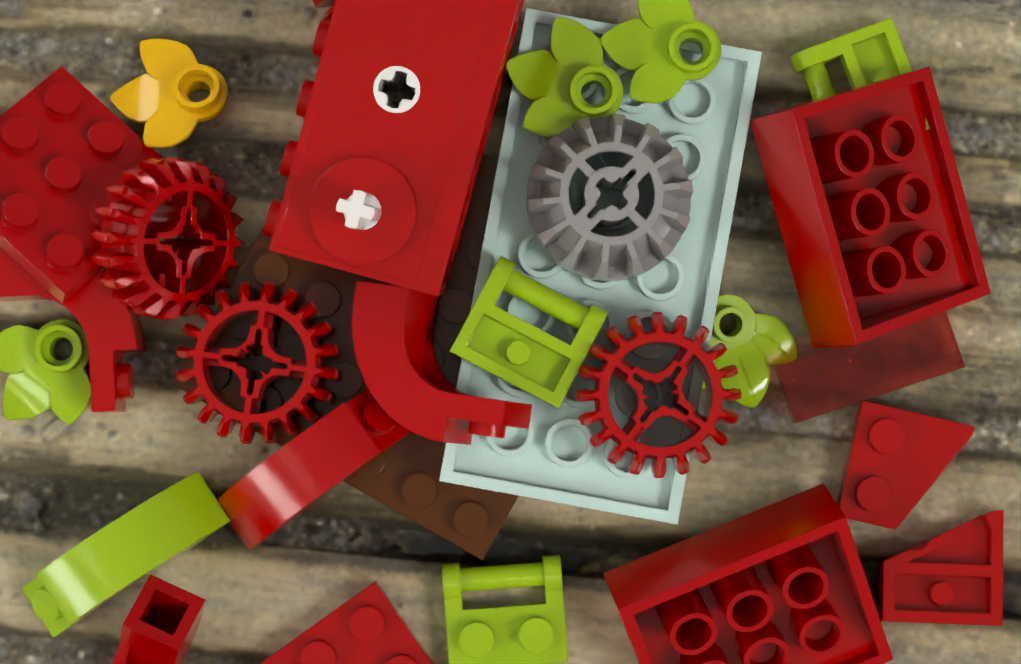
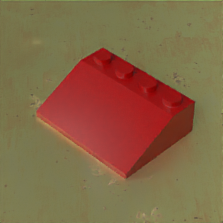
(870, 209)
(755, 592)

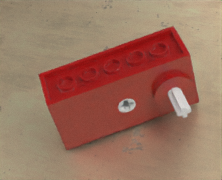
(385, 183)

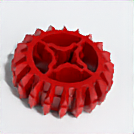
(156, 204)
(255, 390)
(700, 425)

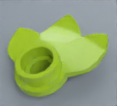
(652, 49)
(557, 76)
(752, 347)
(41, 379)

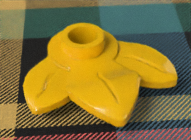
(164, 93)

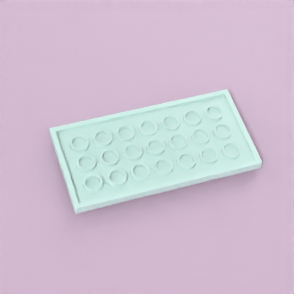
(554, 456)

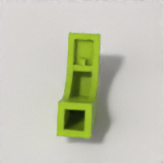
(124, 553)

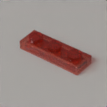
(869, 369)

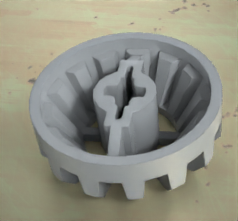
(570, 237)

